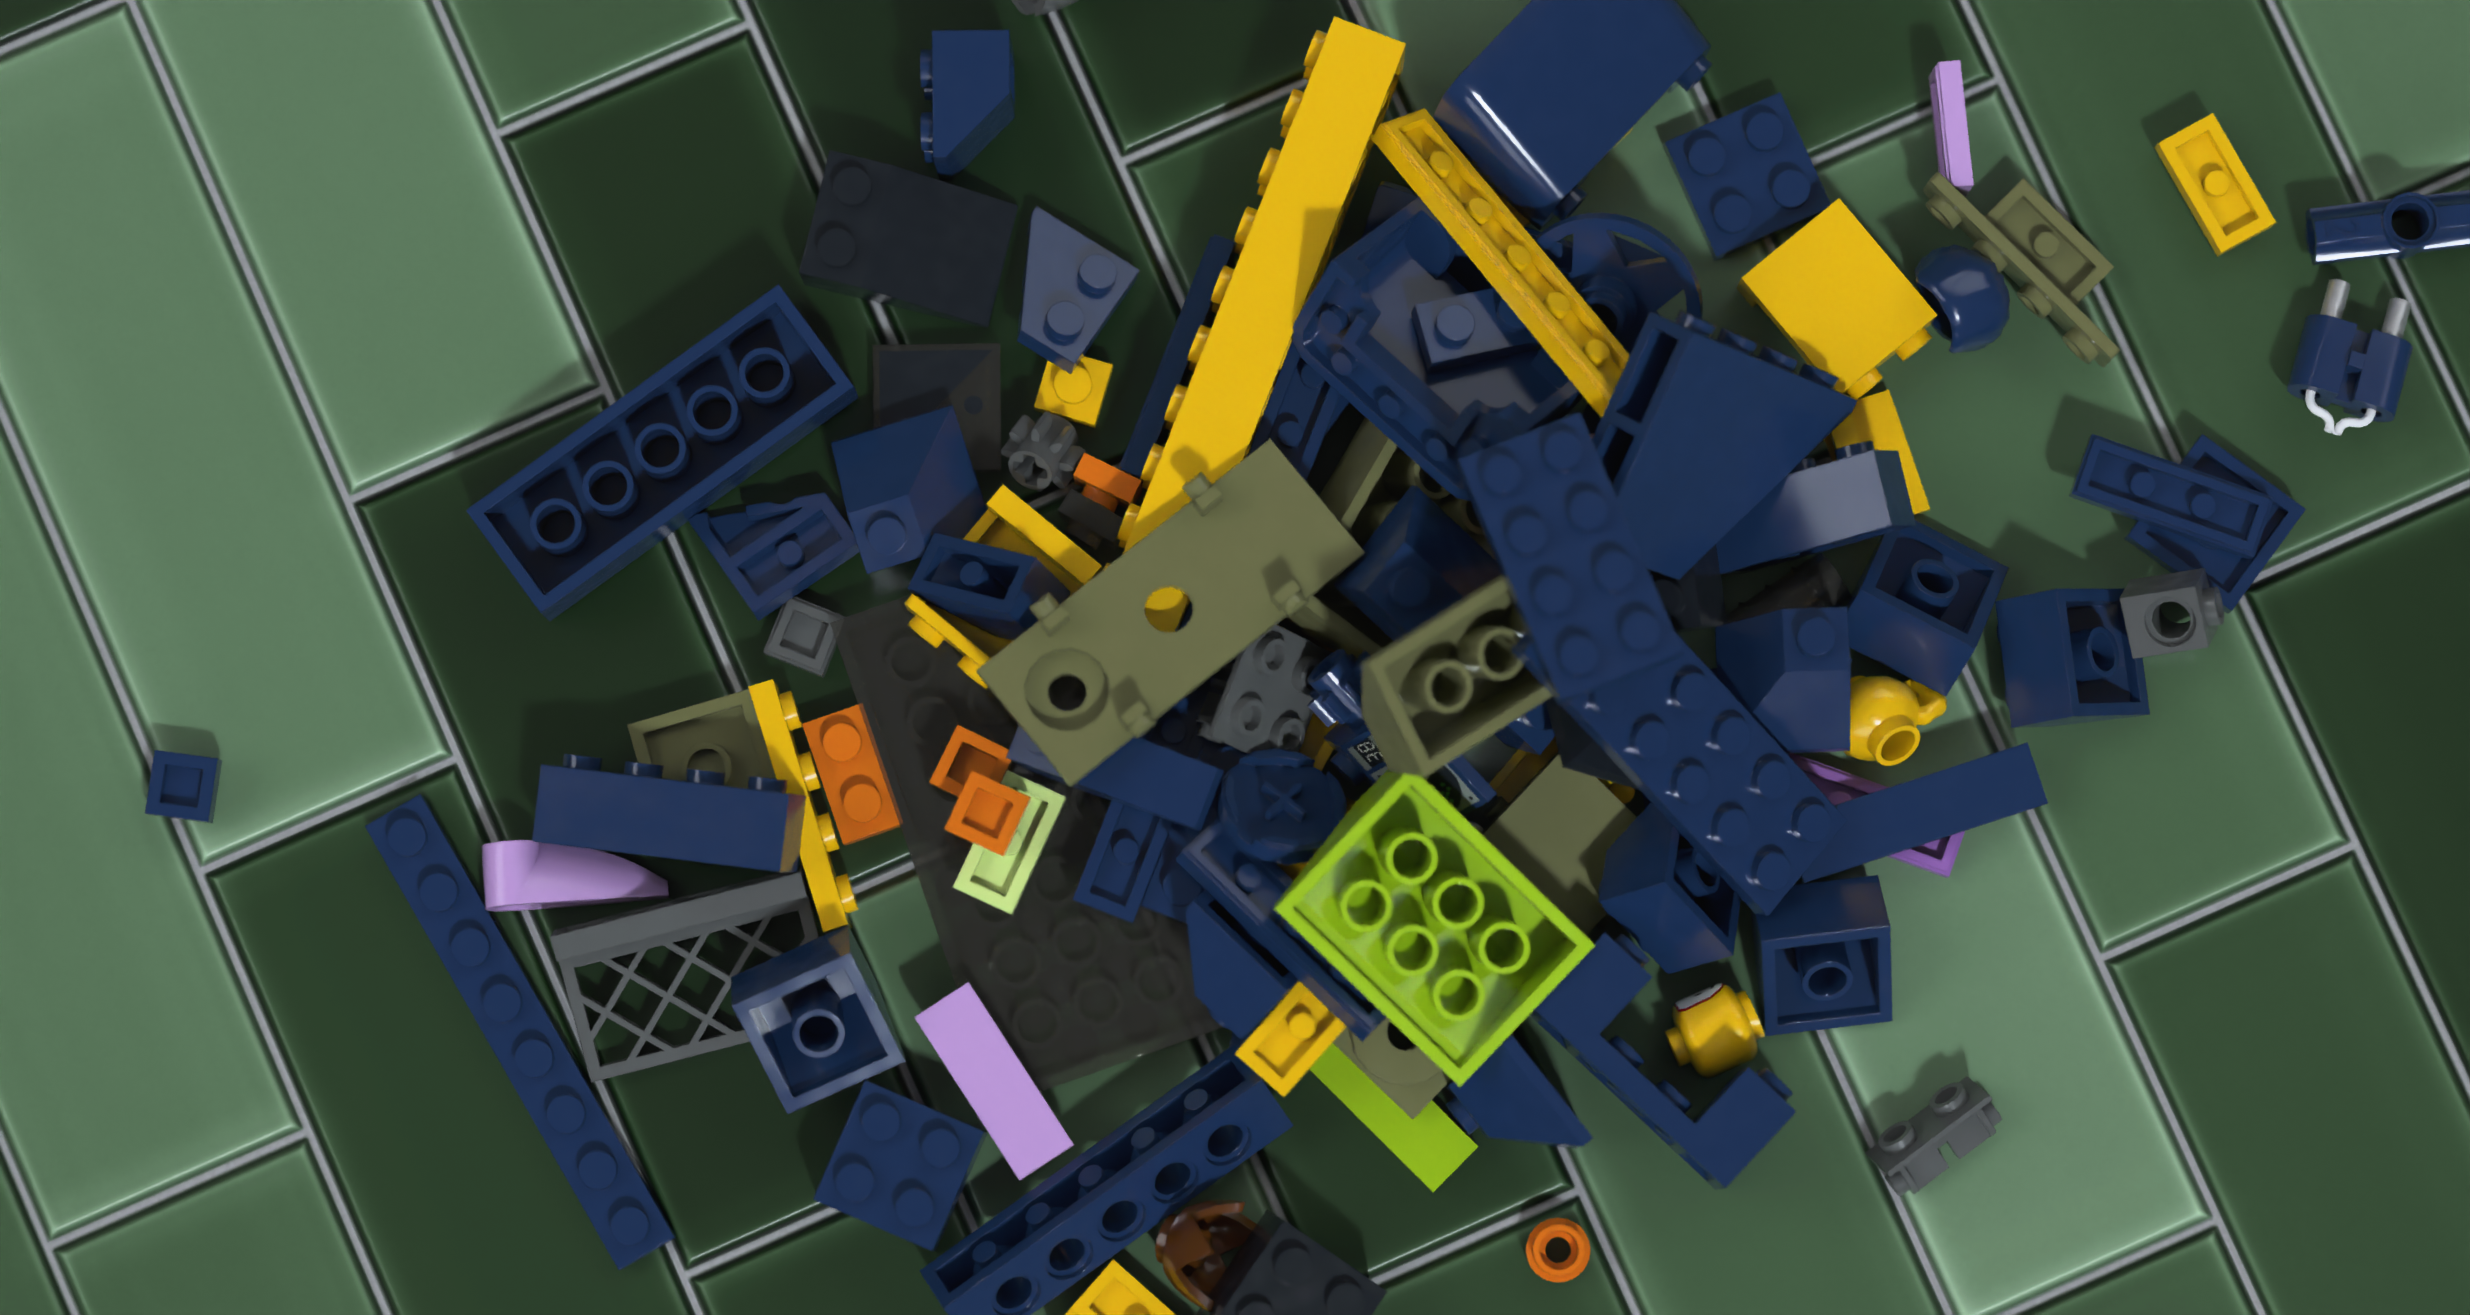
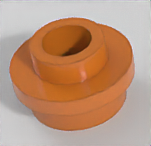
(1578, 1255)

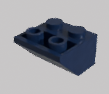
(971, 92)

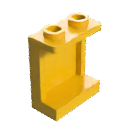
(1840, 300)
(1015, 528)

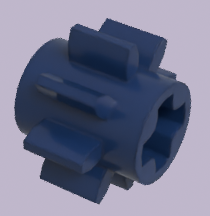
(1338, 689)

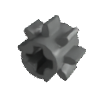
(1043, 451)

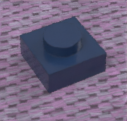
(183, 786)

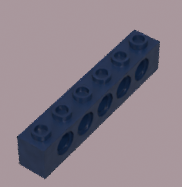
(1110, 1193)

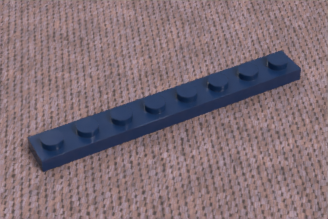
(521, 1032)

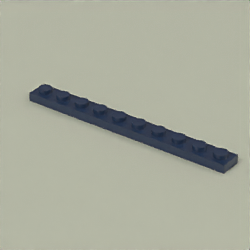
(1133, 839)

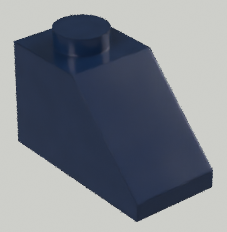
(984, 584)

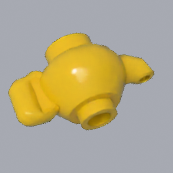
(1887, 717)

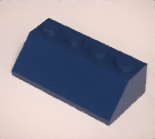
(1416, 570)

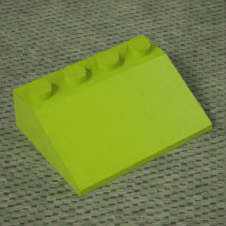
(1431, 923)

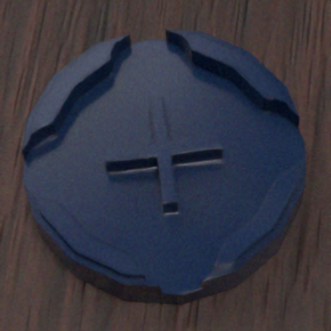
(1279, 805)

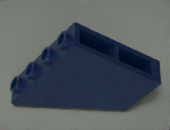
(1706, 434)

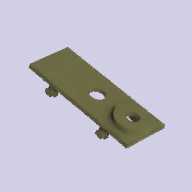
(1242, 556)
(1559, 841)

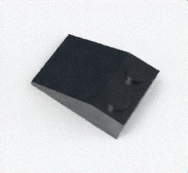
(907, 240)

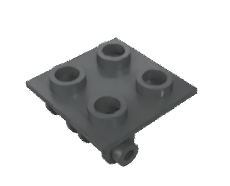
(1264, 695)

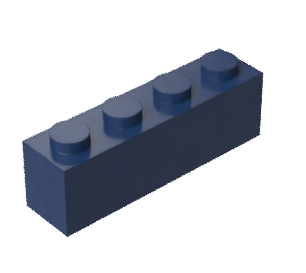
(669, 816)

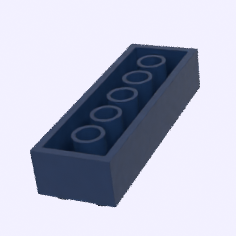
(663, 453)

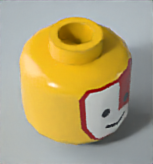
(1714, 1030)

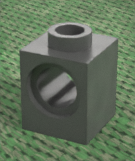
(2152, 632)

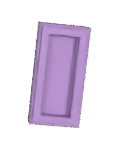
(1951, 125)

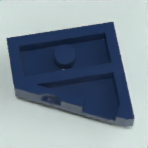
(1067, 290)
(777, 547)

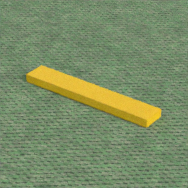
(1505, 254)

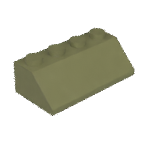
(1449, 683)

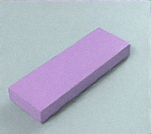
(994, 1081)

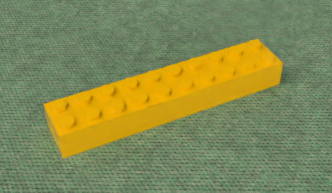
(1278, 267)

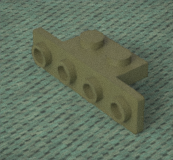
(2038, 253)

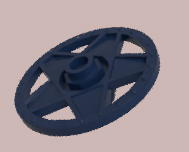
(1618, 289)

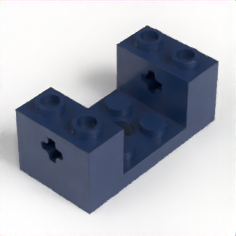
(1726, 1129)

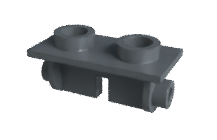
(1955, 1115)

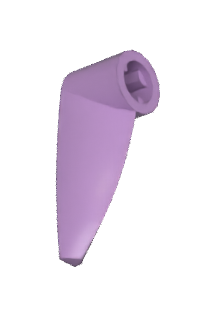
(548, 876)

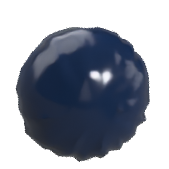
(1965, 295)

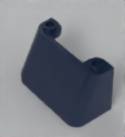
(1565, 92)
(1366, 347)

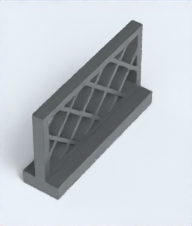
(665, 925)

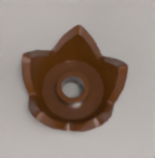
(1194, 1242)

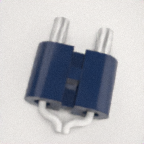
(2349, 365)

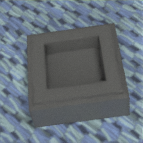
(803, 636)

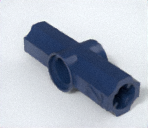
(2366, 229)

